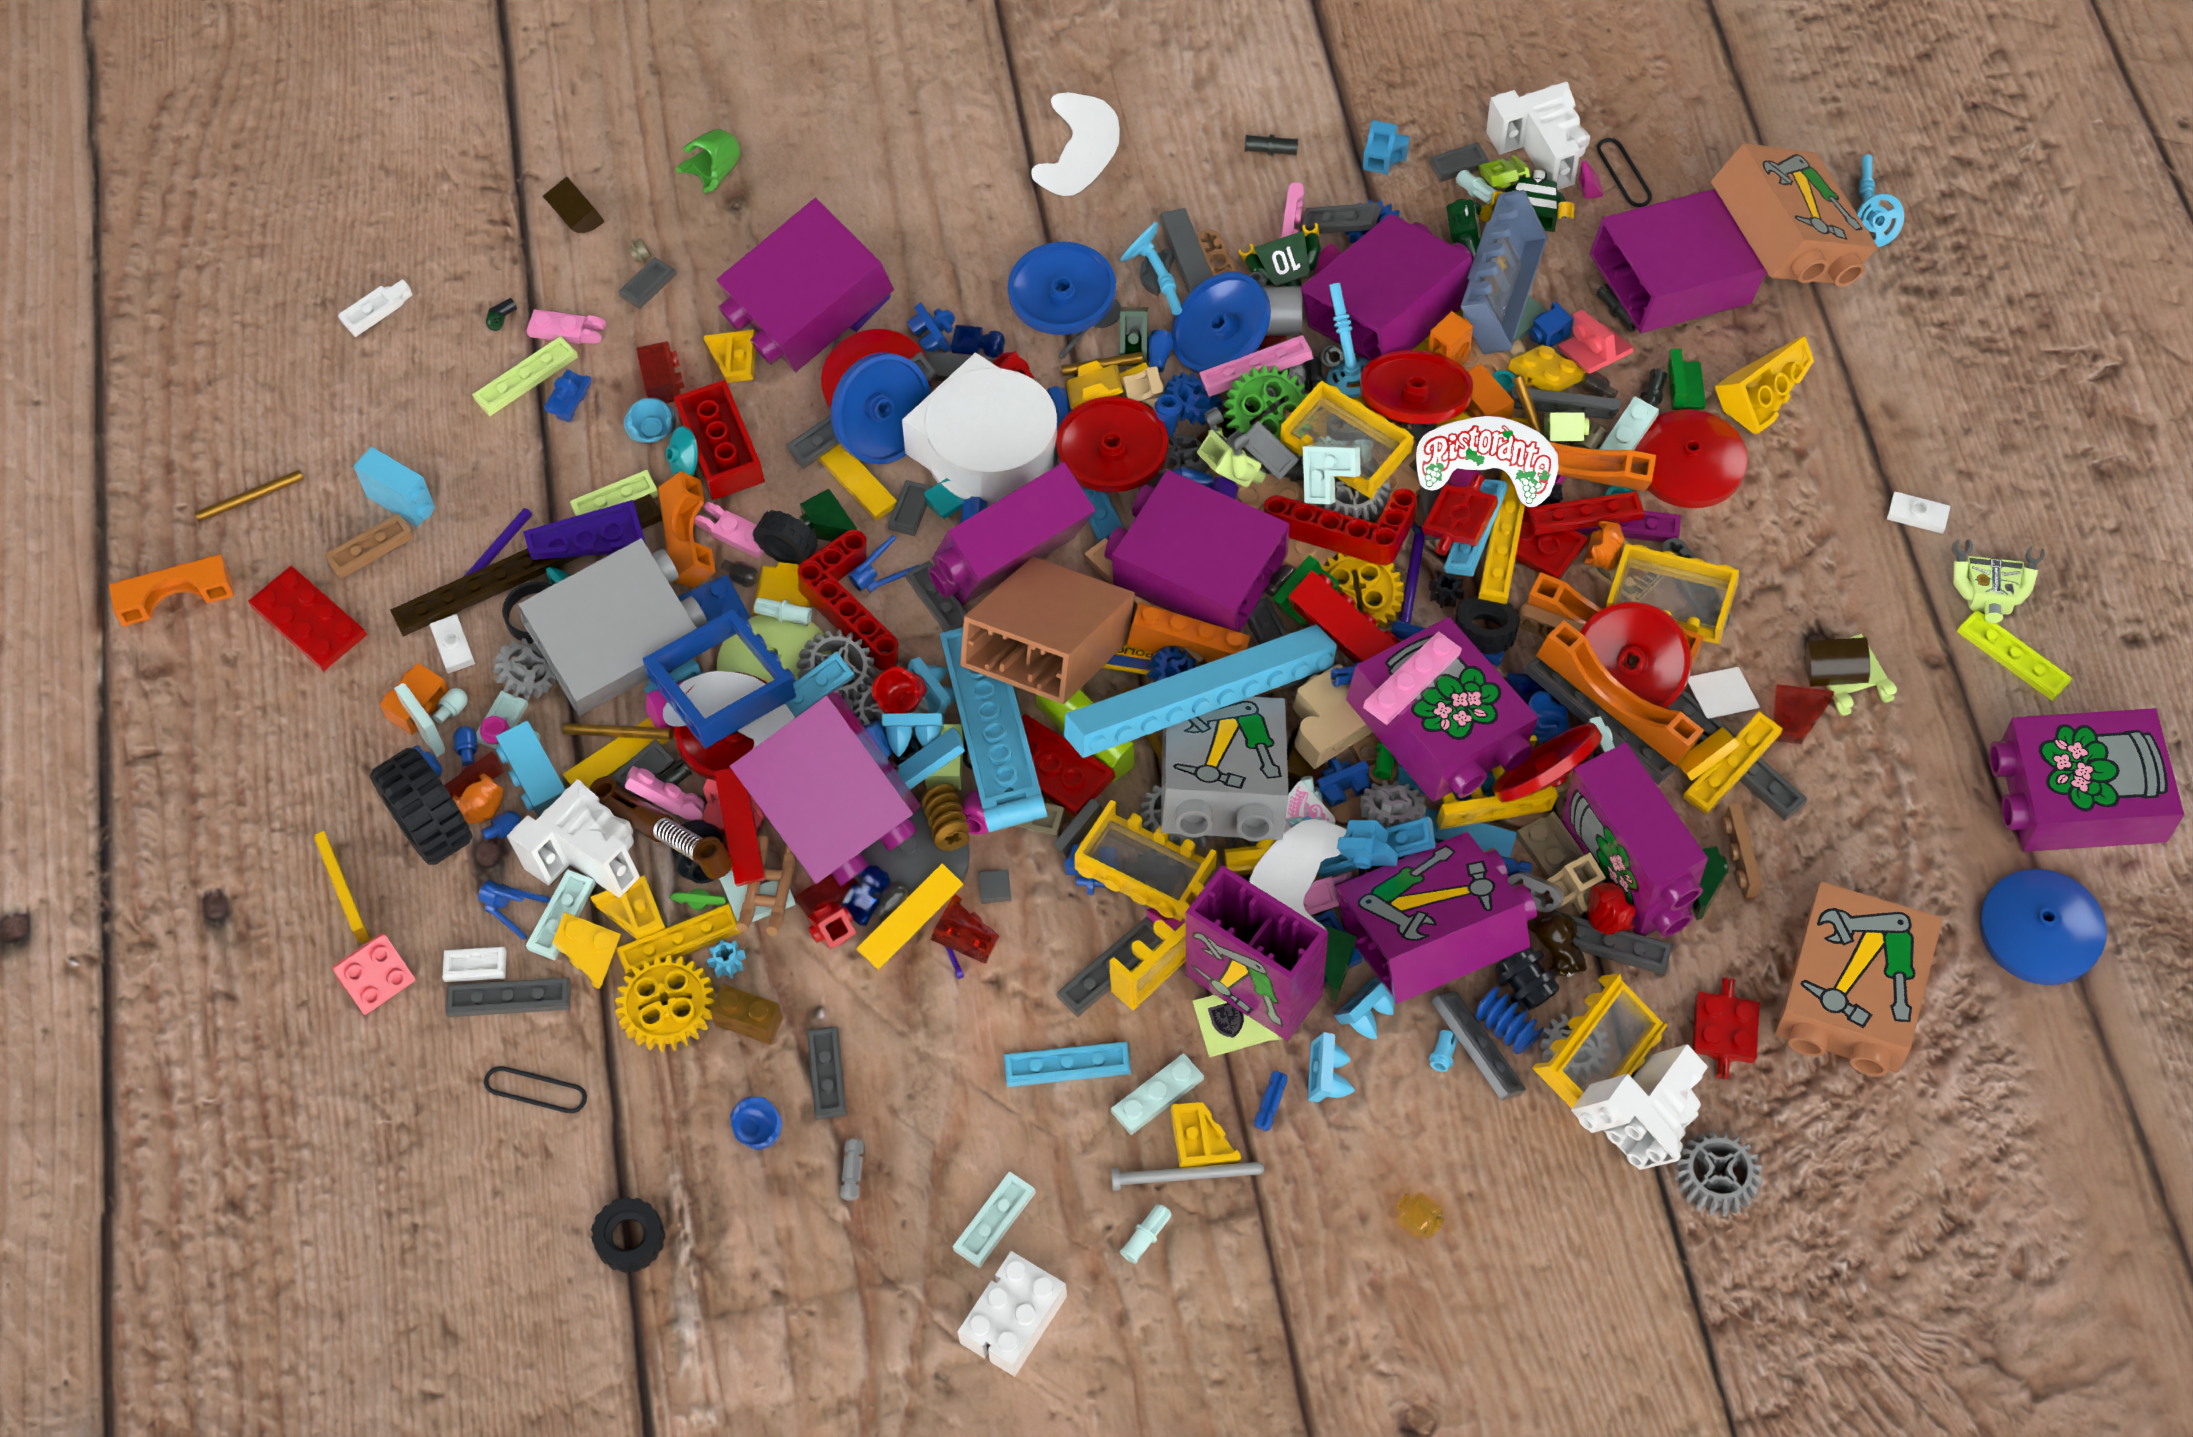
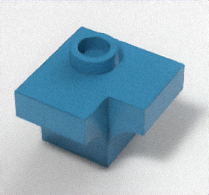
(1384, 147)
(1366, 845)

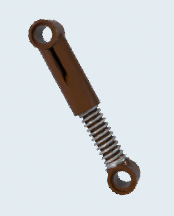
(660, 827)

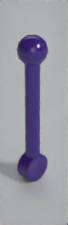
(957, 968)

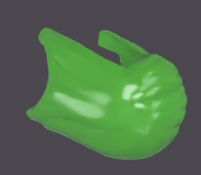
(714, 162)

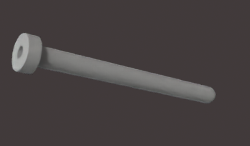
(1187, 1173)

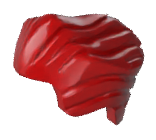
(898, 691)
(1609, 910)

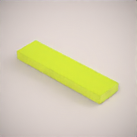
(2015, 655)

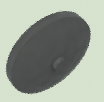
(916, 857)

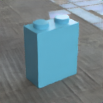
(394, 486)

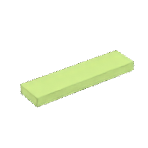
(525, 375)

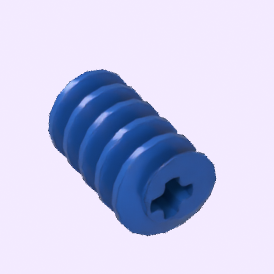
(1507, 1022)

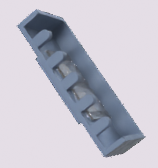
(1503, 272)

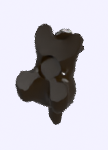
(1557, 936)

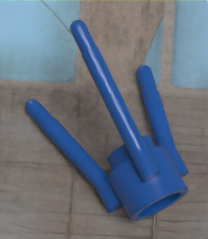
(864, 574)
(499, 895)

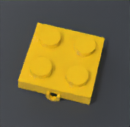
(1547, 369)

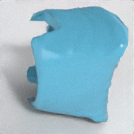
(649, 420)

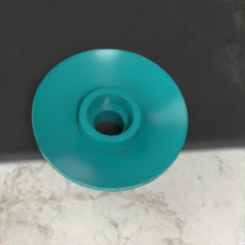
(682, 451)

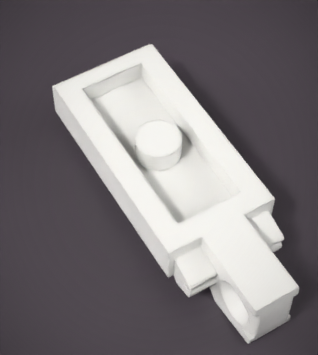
(374, 307)

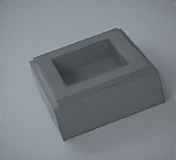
(994, 886)

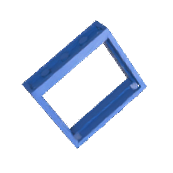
(737, 714)

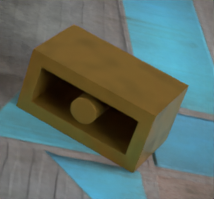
(746, 1014)

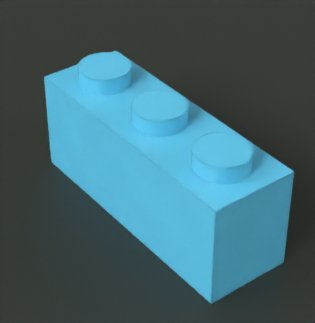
(529, 767)

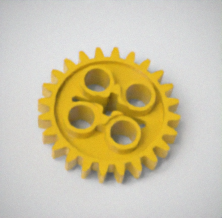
(1383, 589)
(661, 979)

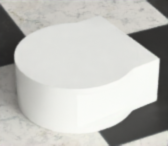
(984, 431)

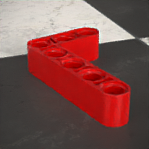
(1347, 534)
(826, 583)

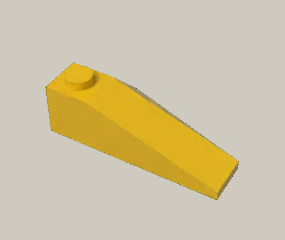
(1761, 387)

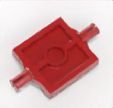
(1460, 514)
(1725, 1027)

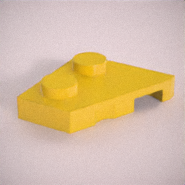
(733, 354)
(633, 911)
(587, 946)
(1200, 1138)

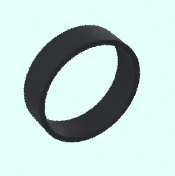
(513, 597)

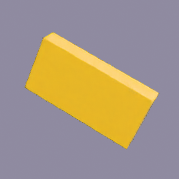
(1708, 753)

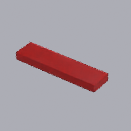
(1585, 513)
(740, 828)

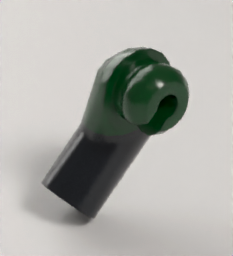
(497, 314)

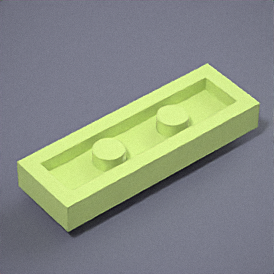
(616, 493)

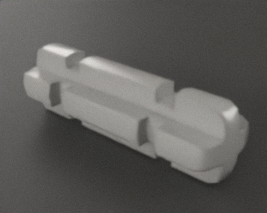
(852, 1169)

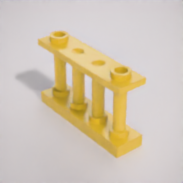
(1485, 808)

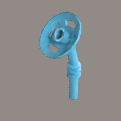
(1876, 217)
(1166, 281)
(1351, 365)

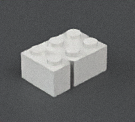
(1012, 1313)

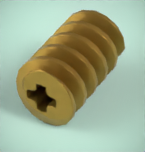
(945, 817)

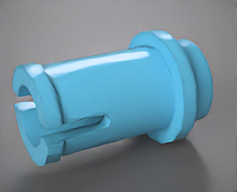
(1441, 1058)

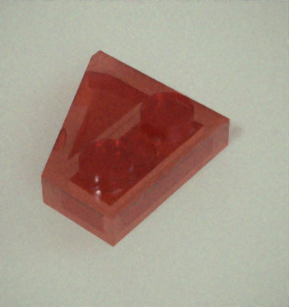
(1798, 710)
(965, 932)

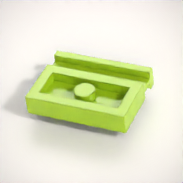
(1503, 172)

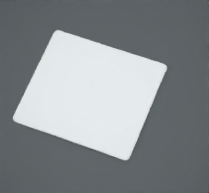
(1722, 692)

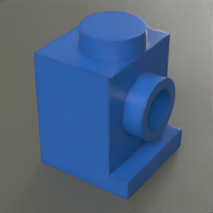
(1551, 326)

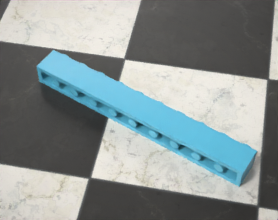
(1199, 690)

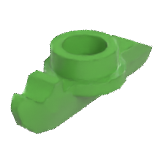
(698, 899)

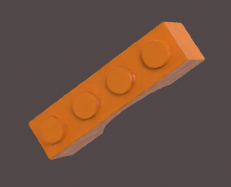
(680, 503)
(138, 596)
(1160, 628)

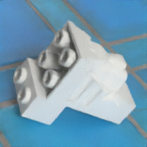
(1544, 126)
(577, 834)
(1648, 1111)

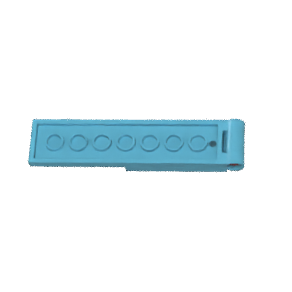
(994, 742)

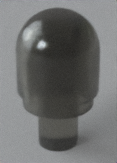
(1598, 385)
(741, 572)
(1279, 578)
(891, 898)

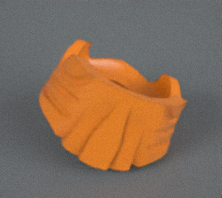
(1605, 546)
(480, 800)

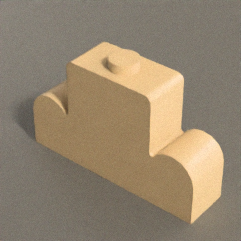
(1327, 721)

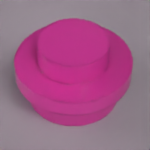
(492, 727)

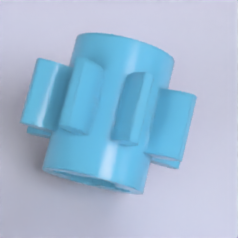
(723, 951)

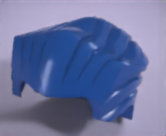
(1551, 716)
(756, 1122)

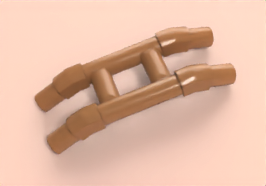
(776, 902)

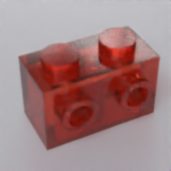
(659, 372)

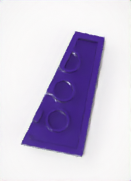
(586, 534)

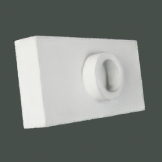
(1918, 512)
(452, 643)
(474, 964)

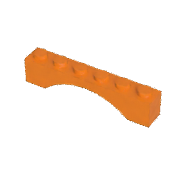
(1610, 467)
(1565, 601)
(1663, 729)

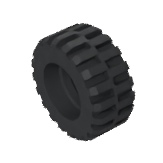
(421, 806)

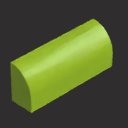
(1117, 758)

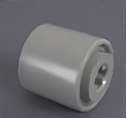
(1285, 311)

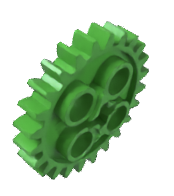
(1253, 390)

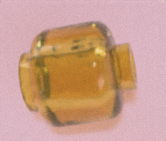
(1419, 1215)

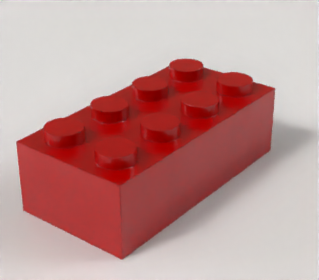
(722, 441)
(1337, 616)

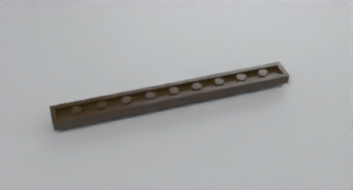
(491, 581)

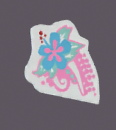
(1304, 806)

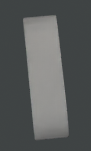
(1542, 886)

